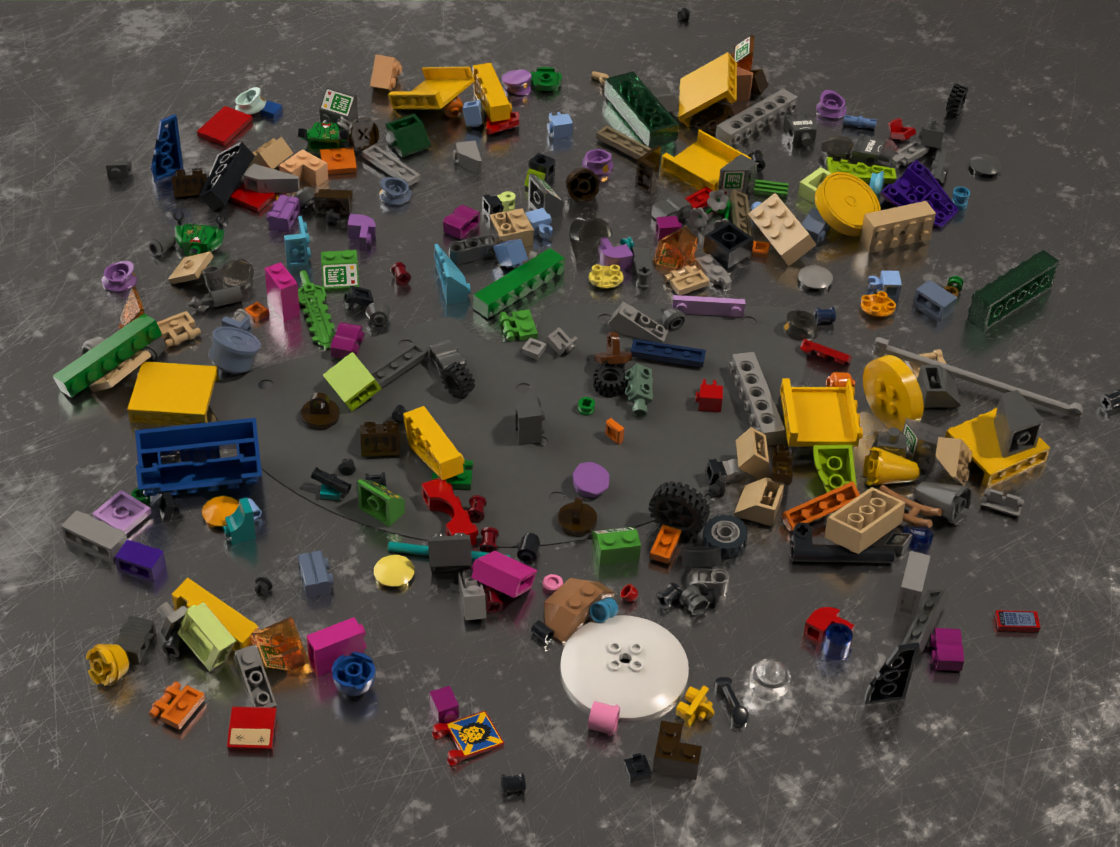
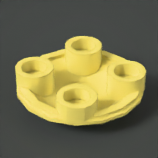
(606, 276)
(394, 571)

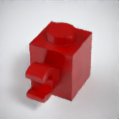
(709, 397)

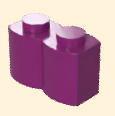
(461, 221)
(346, 340)
(947, 649)

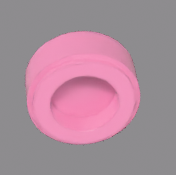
(551, 583)

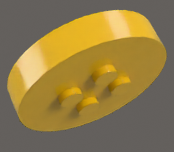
(844, 201)
(892, 391)

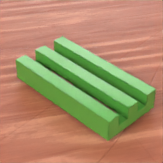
(768, 188)

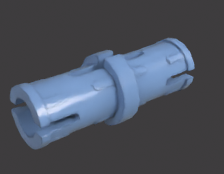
(859, 122)

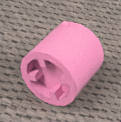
(604, 718)

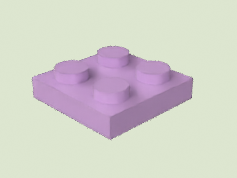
(122, 512)

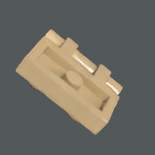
(687, 279)
(176, 324)

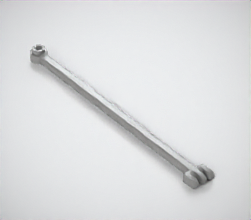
(881, 348)

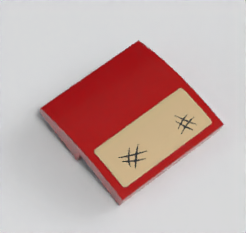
(252, 728)

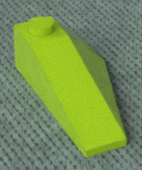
(834, 465)

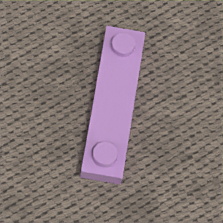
(709, 306)

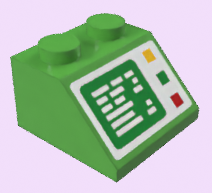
(339, 270)
(617, 545)

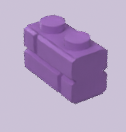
(283, 213)

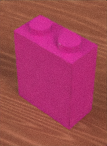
(282, 291)
(503, 573)
(332, 642)

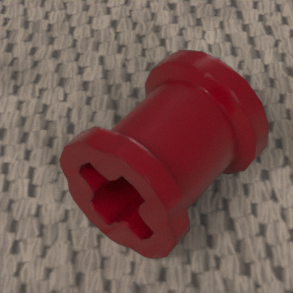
(399, 271)
(477, 508)
(489, 538)
(492, 600)

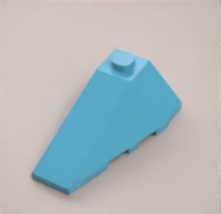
(451, 278)

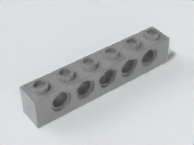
(756, 117)
(757, 397)

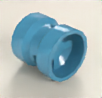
(960, 197)
(603, 609)

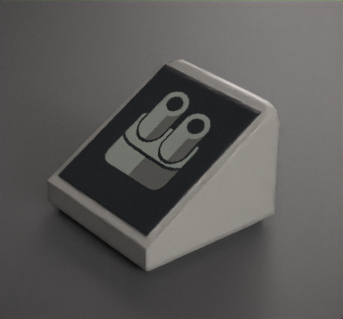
(899, 541)

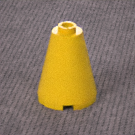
(887, 468)

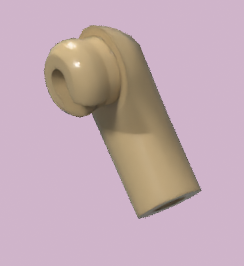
(600, 77)

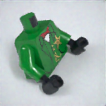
(323, 136)
(199, 238)

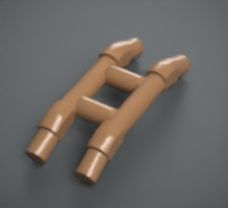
(915, 509)

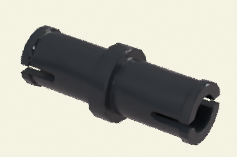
(331, 481)

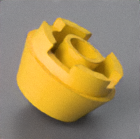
(107, 663)

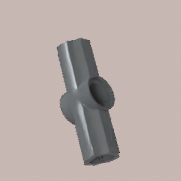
(941, 166)

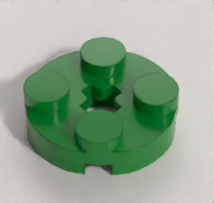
(546, 79)

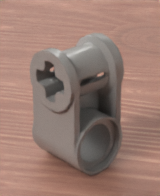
(710, 579)

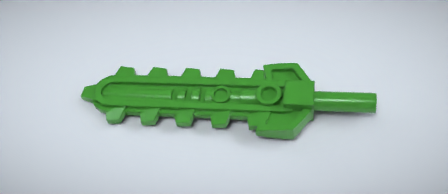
(313, 297)

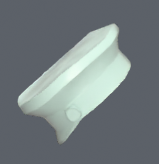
(250, 101)

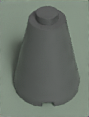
(948, 497)

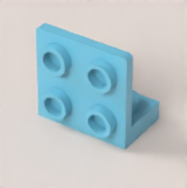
(296, 246)

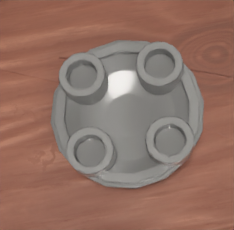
(815, 277)

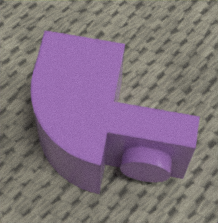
(361, 228)
(616, 255)

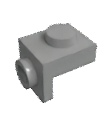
(560, 341)

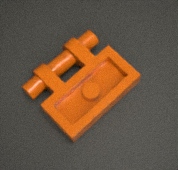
(182, 706)

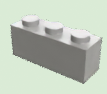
(93, 535)

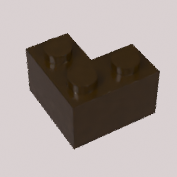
(673, 756)

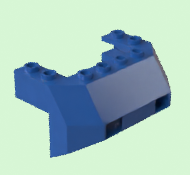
(199, 456)

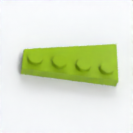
(861, 170)

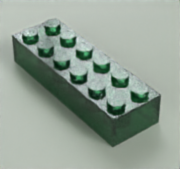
(641, 109)
(1012, 290)

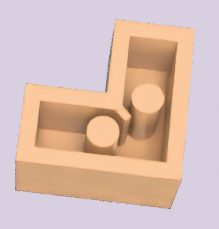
(385, 72)
(306, 167)

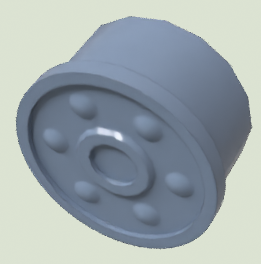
(233, 349)

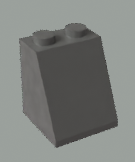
(1016, 424)

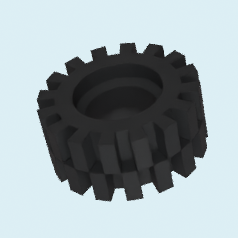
(956, 99)
(457, 379)
(607, 387)

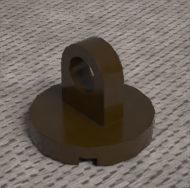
(363, 133)
(320, 412)
(577, 518)

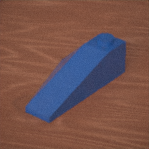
(167, 150)

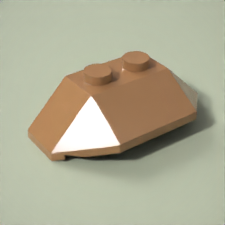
(570, 606)

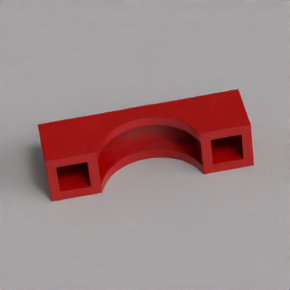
(440, 497)

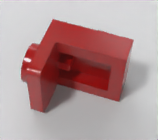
(897, 130)

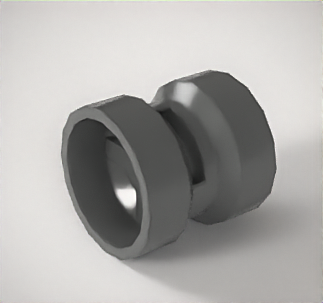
(693, 598)

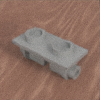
(1009, 504)

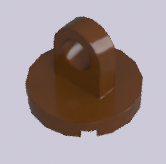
(613, 353)

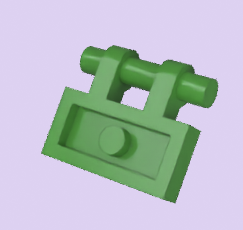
(523, 325)

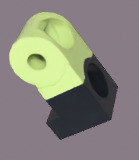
(498, 203)

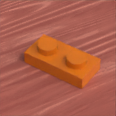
(665, 544)

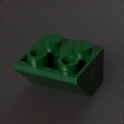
(407, 135)

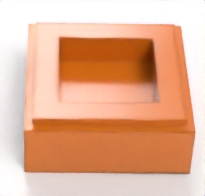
(760, 249)
(257, 312)
(614, 431)

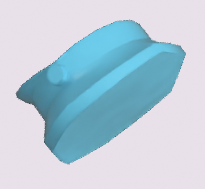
(876, 183)

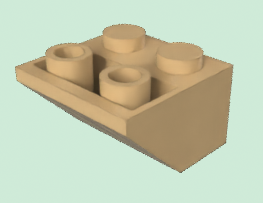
(271, 153)
(513, 226)
(753, 454)
(954, 457)
(760, 501)

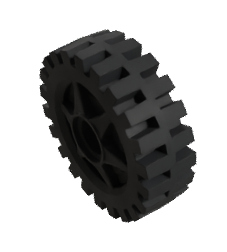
(679, 508)

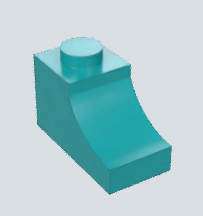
(240, 524)

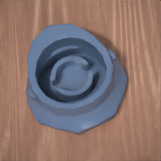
(394, 191)

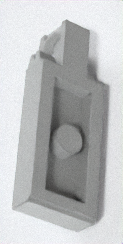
(908, 154)
(714, 271)

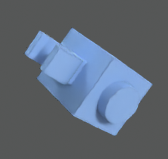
(473, 113)
(560, 125)
(540, 222)
(888, 282)

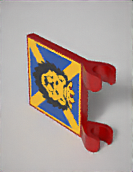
(471, 735)

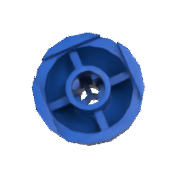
(353, 674)

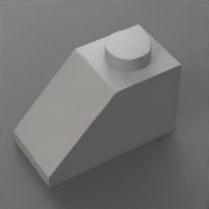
(468, 156)

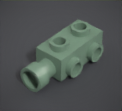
(639, 389)

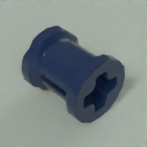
(825, 315)

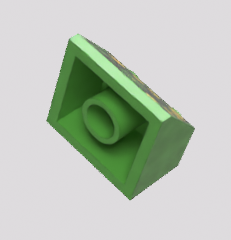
(380, 502)

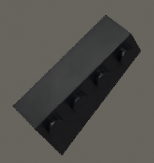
(225, 175)

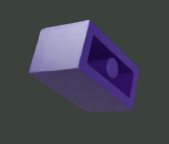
(140, 560)

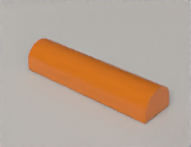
(820, 506)

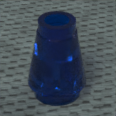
(920, 535)

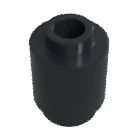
(528, 548)

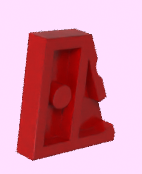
(492, 127)

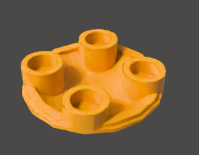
(878, 304)
(217, 509)

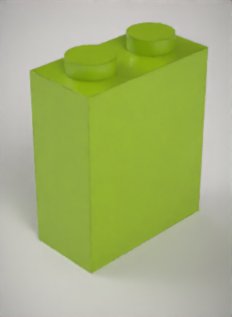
(352, 381)

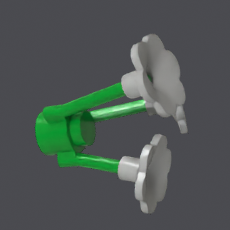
(718, 202)

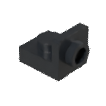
(357, 295)

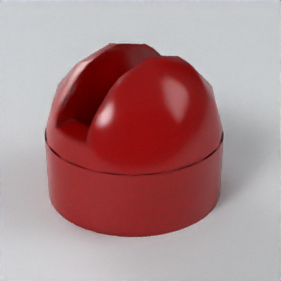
(629, 593)

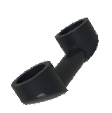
(739, 715)

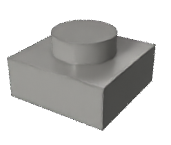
(533, 348)

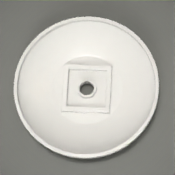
(641, 687)

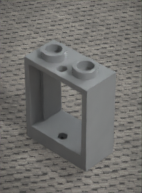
(912, 584)

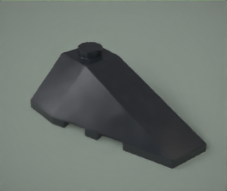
(894, 676)

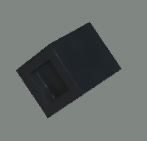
(542, 164)

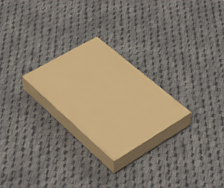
(120, 371)

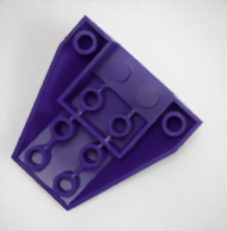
(917, 186)

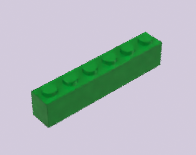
(518, 283)
(107, 355)

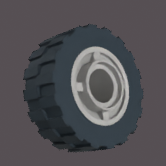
(727, 534)

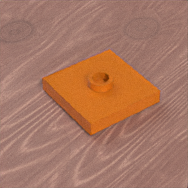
(339, 160)

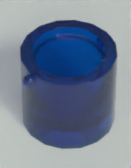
(837, 641)

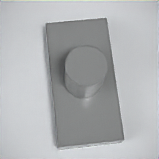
(171, 617)

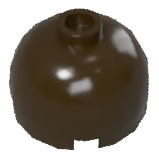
(582, 184)

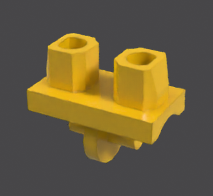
(697, 708)

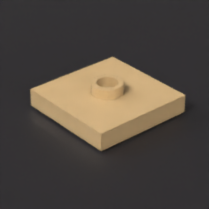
(190, 268)

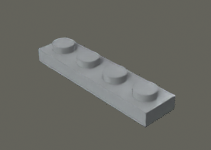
(390, 164)

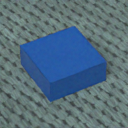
(271, 110)

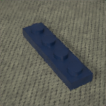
(668, 353)

